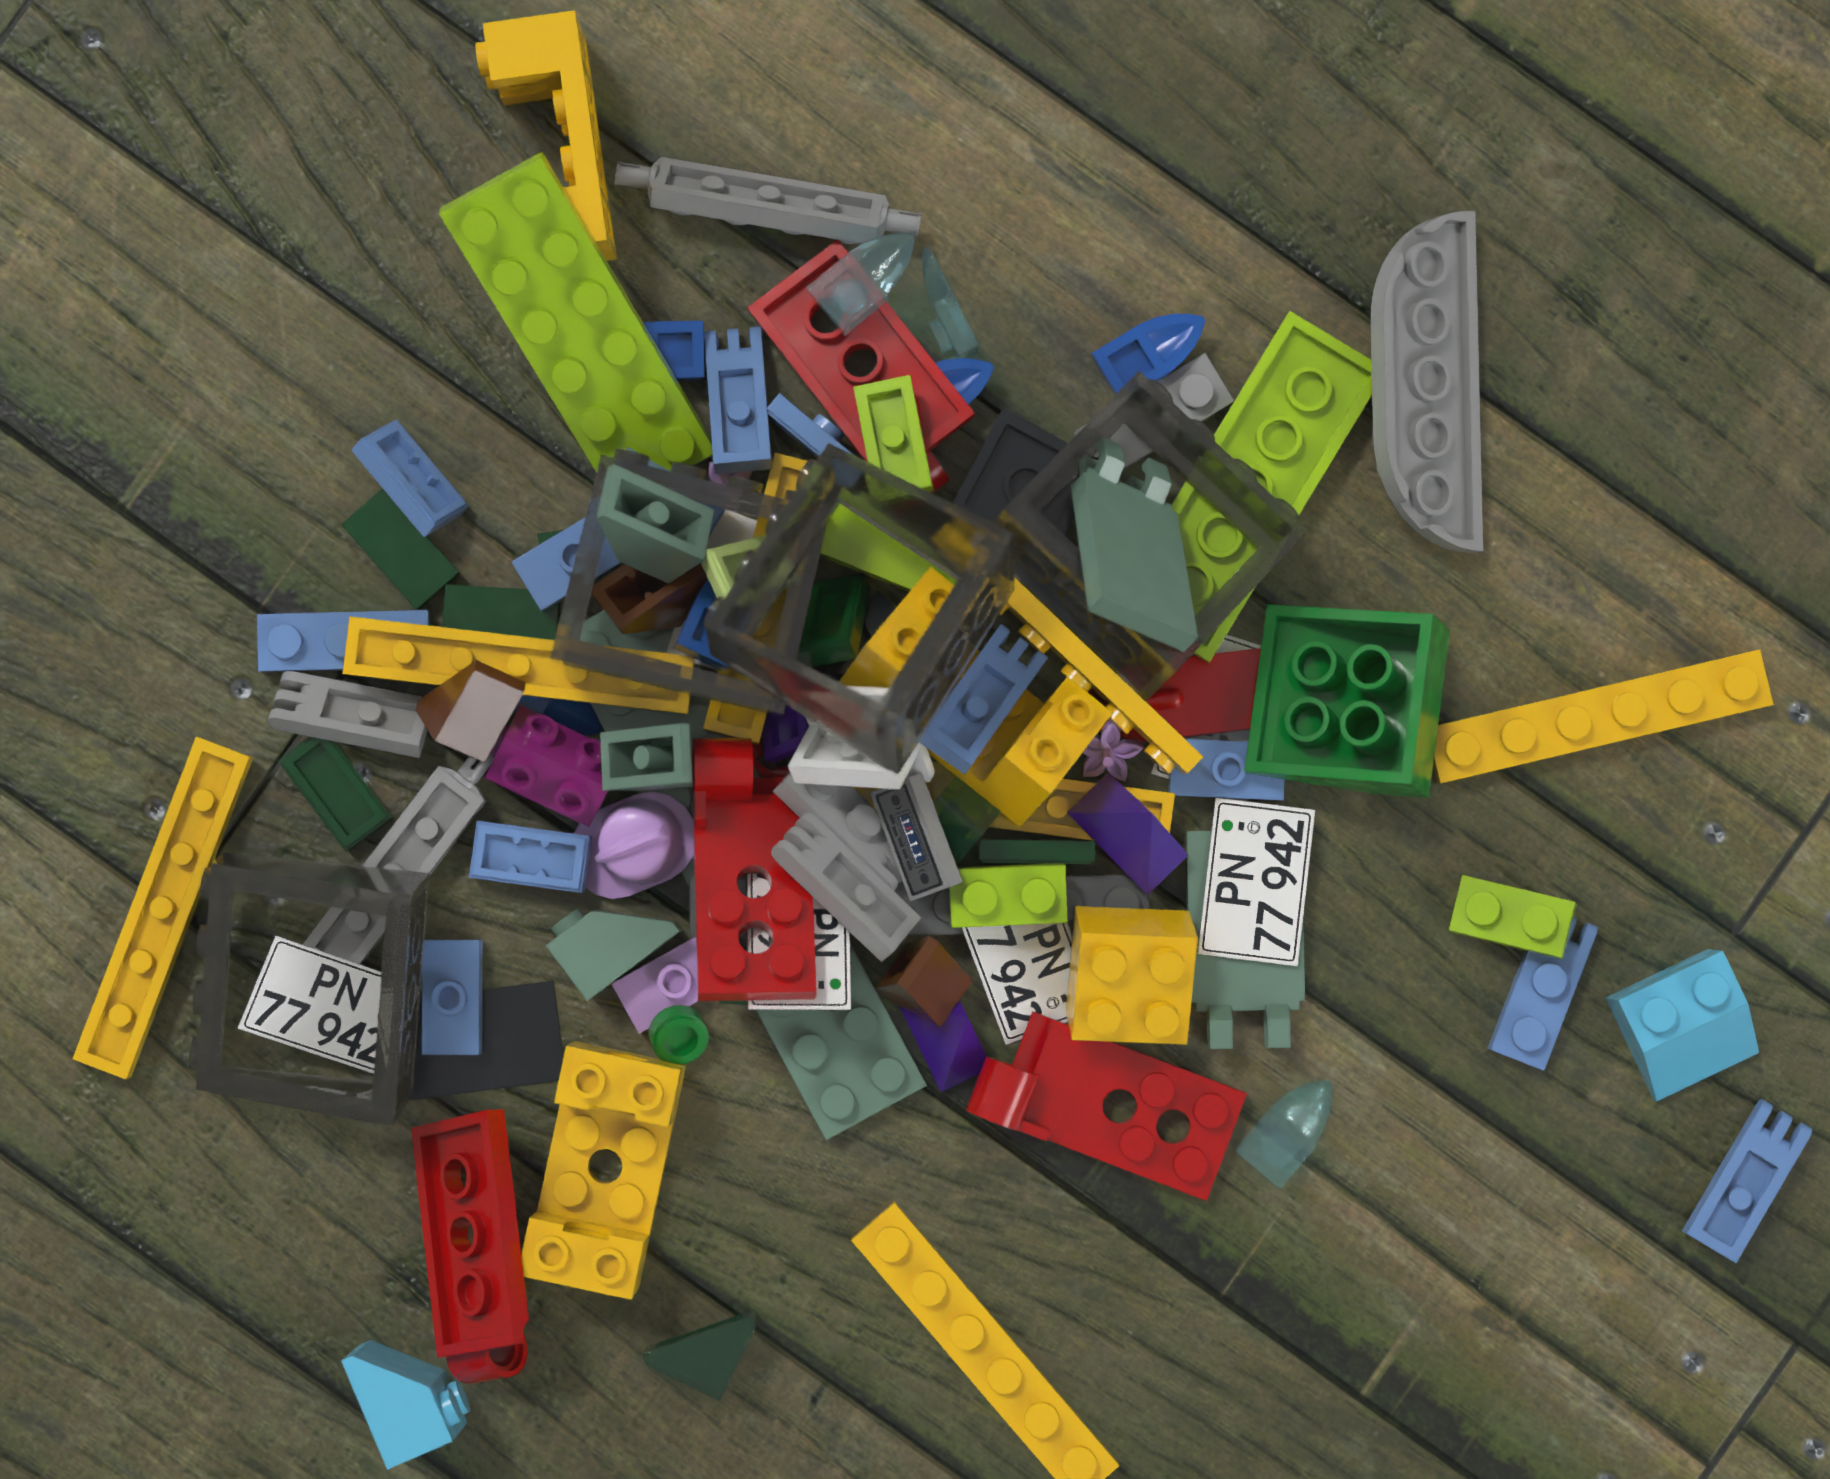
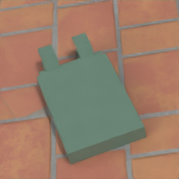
(1132, 548)
(1237, 984)

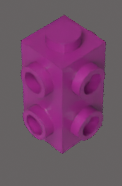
(549, 765)

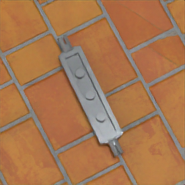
(766, 201)
(412, 844)

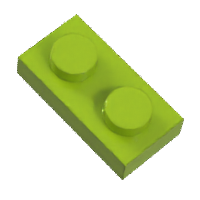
(893, 429)
(1009, 895)
(1512, 917)

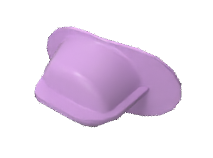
(638, 844)

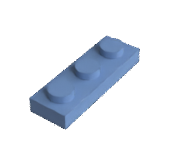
(315, 639)

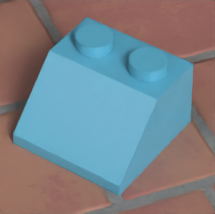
(1685, 1022)
(405, 1401)

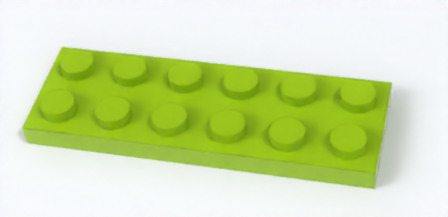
(574, 318)
(1288, 432)

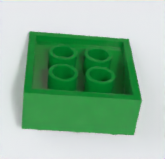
(1348, 699)

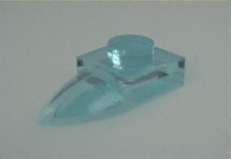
(862, 279)
(950, 326)
(1288, 1132)

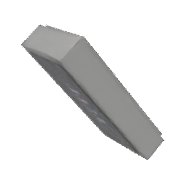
(916, 837)

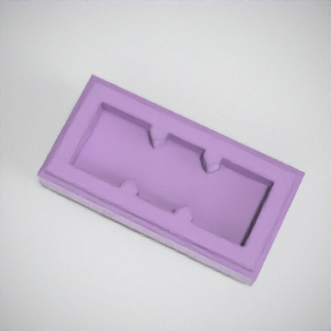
(659, 985)

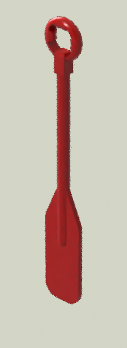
(1194, 700)

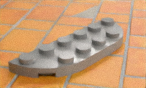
(1430, 381)

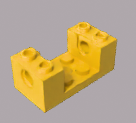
(550, 60)
(1034, 740)
(593, 1229)

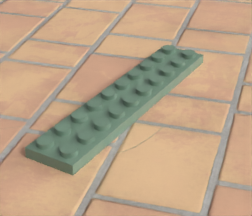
(842, 1059)

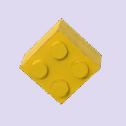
(1131, 975)

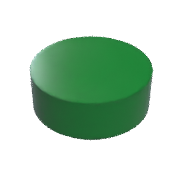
(678, 1034)

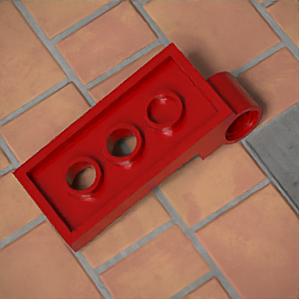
(821, 359)
(734, 832)
(1059, 1094)
(479, 1286)

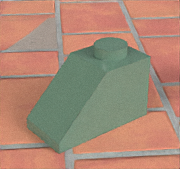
(652, 525)
(647, 758)
(606, 946)

